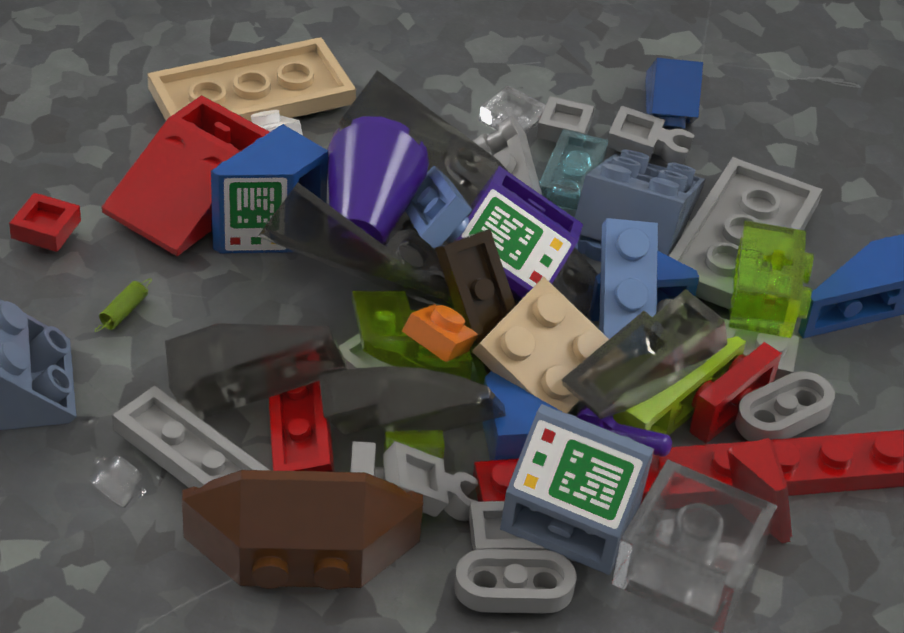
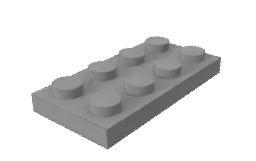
(715, 231)

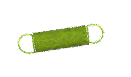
(123, 305)

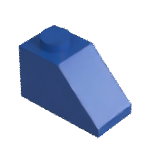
(674, 91)

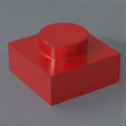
(45, 222)

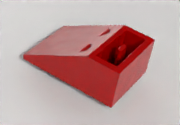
(170, 183)

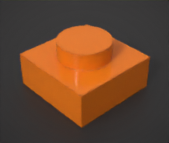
(440, 331)

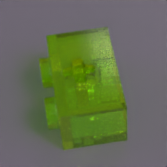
(770, 279)

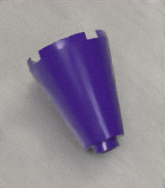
(375, 173)

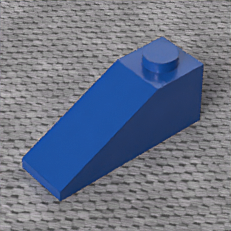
(859, 291)

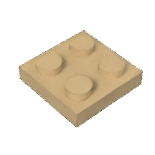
(541, 344)

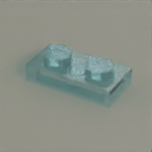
(568, 165)

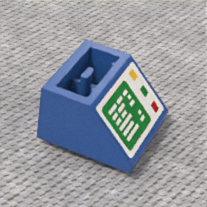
(256, 183)

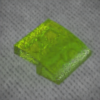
(380, 326)

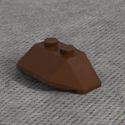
(301, 526)

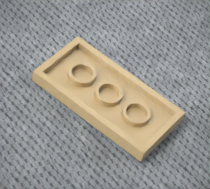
(286, 78)

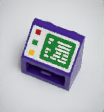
(527, 230)

